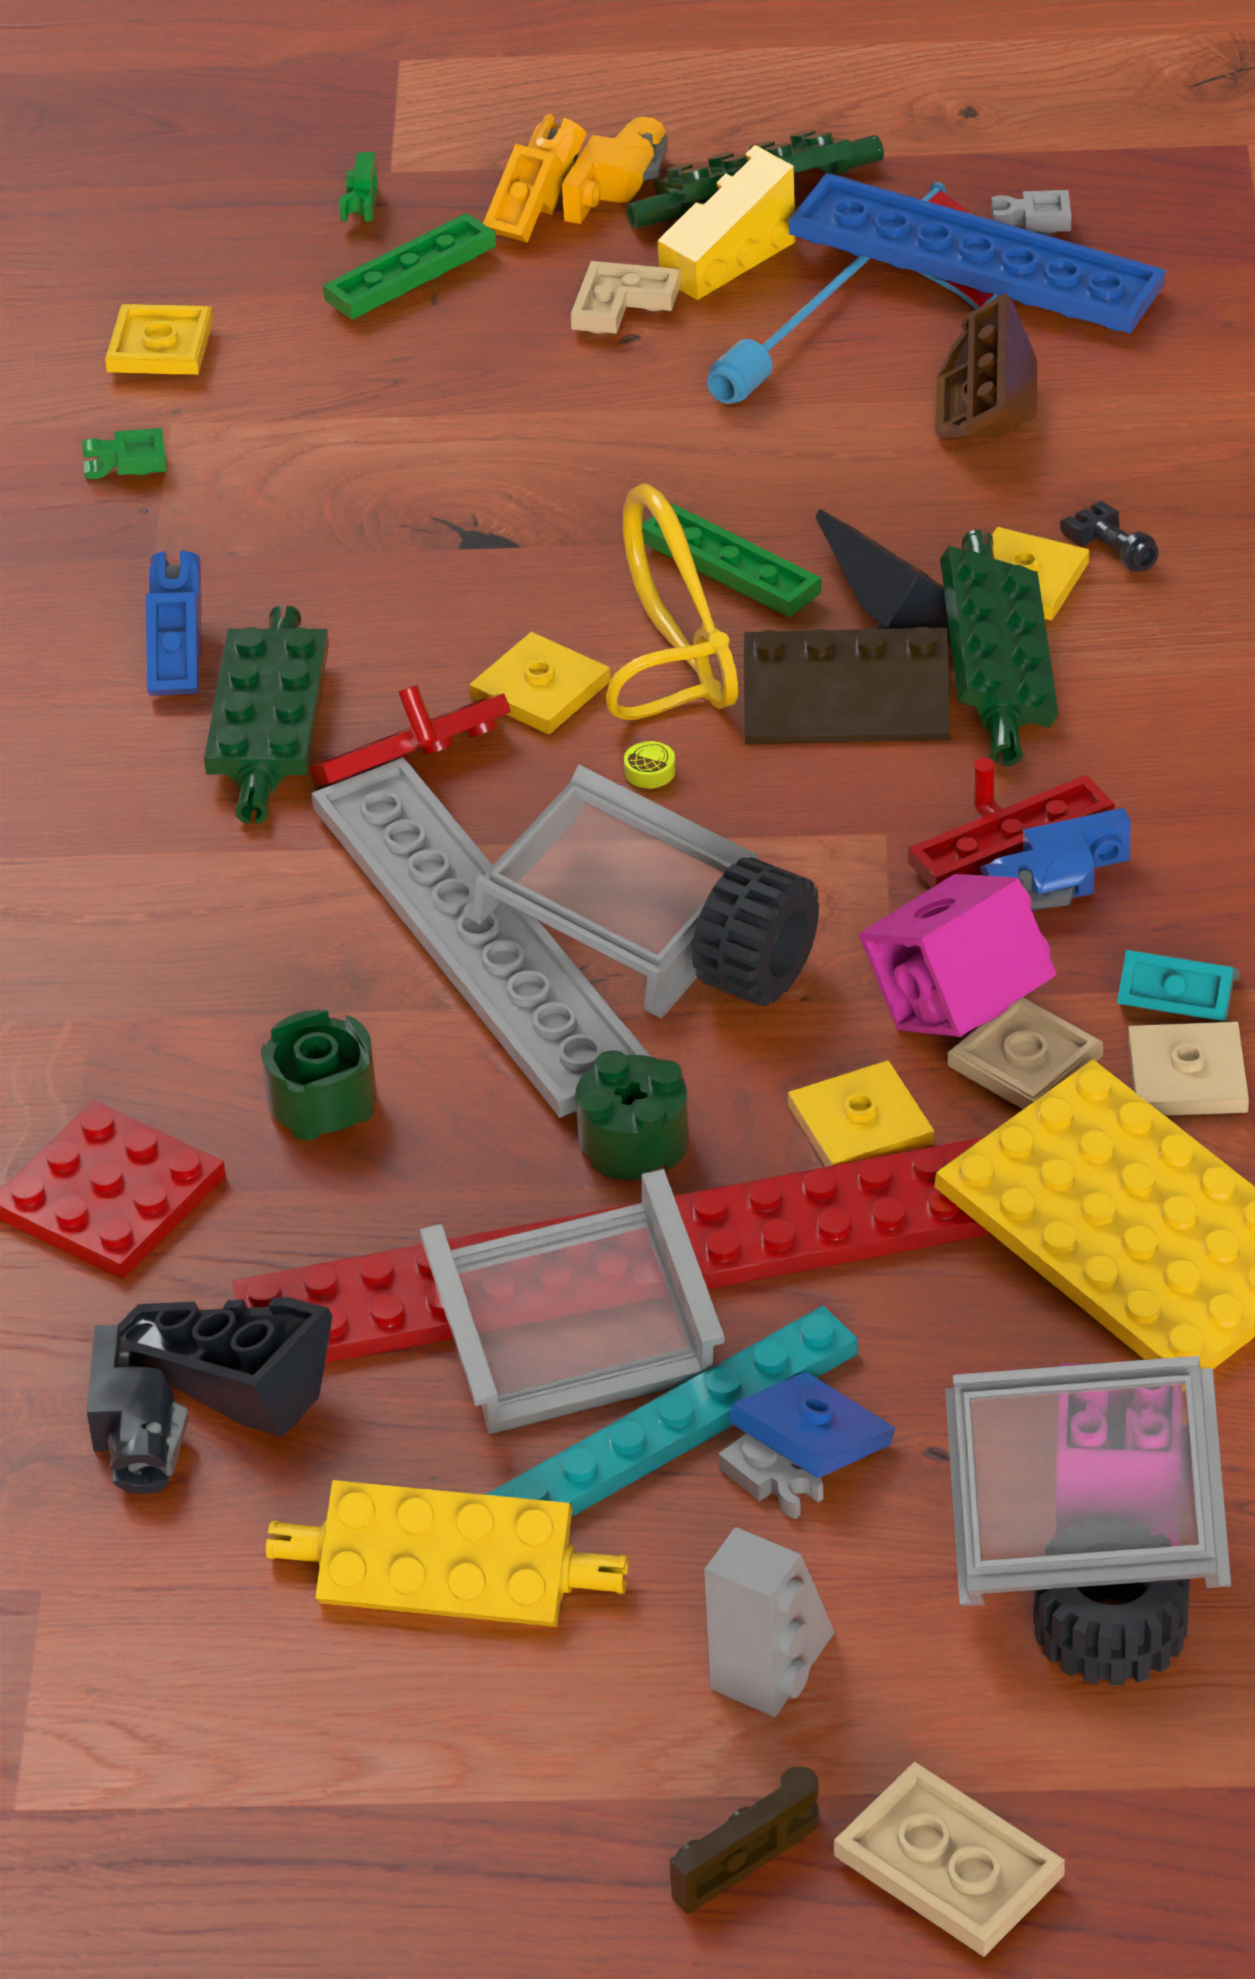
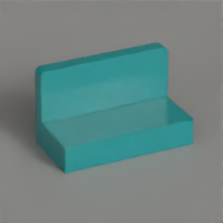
(1176, 985)

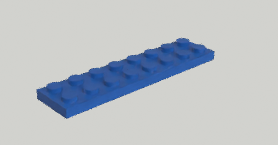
(978, 252)

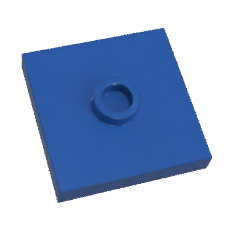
(811, 1424)

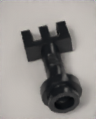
(1102, 523)

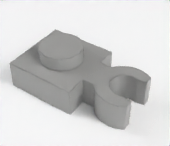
(1038, 211)
(765, 1472)

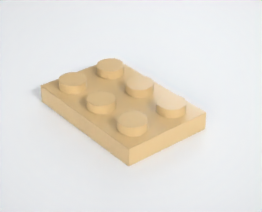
(949, 1858)

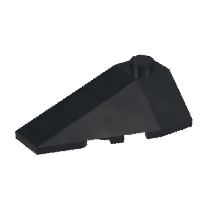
(883, 582)
(238, 1360)

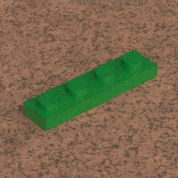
(409, 266)
(739, 563)

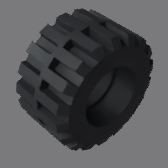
(755, 931)
(1113, 1639)

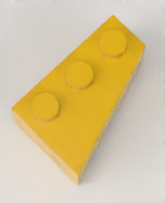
(734, 227)

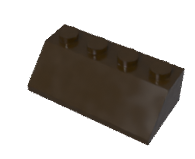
(846, 685)

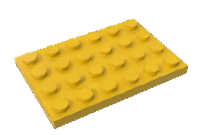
(1119, 1216)

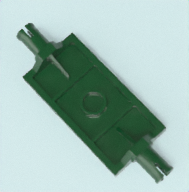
(805, 151)
(998, 643)
(266, 708)

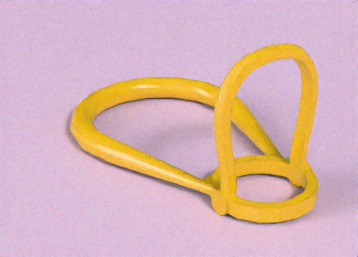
(705, 641)

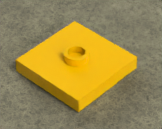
(159, 339)
(1057, 564)
(542, 682)
(860, 1116)

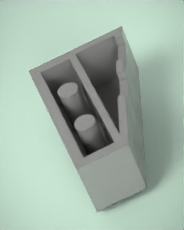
(762, 1622)

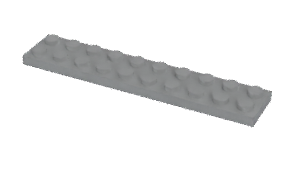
(504, 967)

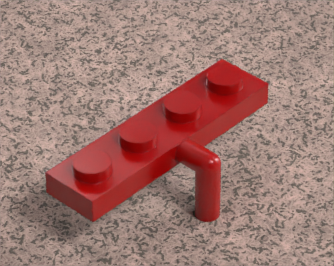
(424, 733)
(1001, 829)

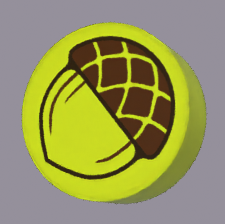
(649, 764)

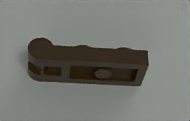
(746, 1840)

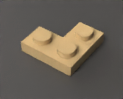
(614, 286)

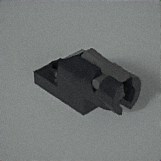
(133, 1416)

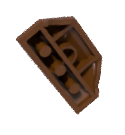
(987, 376)

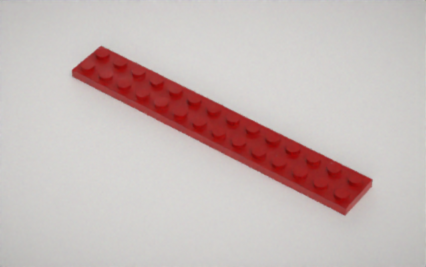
(735, 1231)

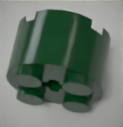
(319, 1073)
(632, 1114)

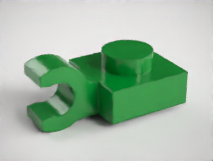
(360, 188)
(131, 451)

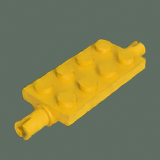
(446, 1554)

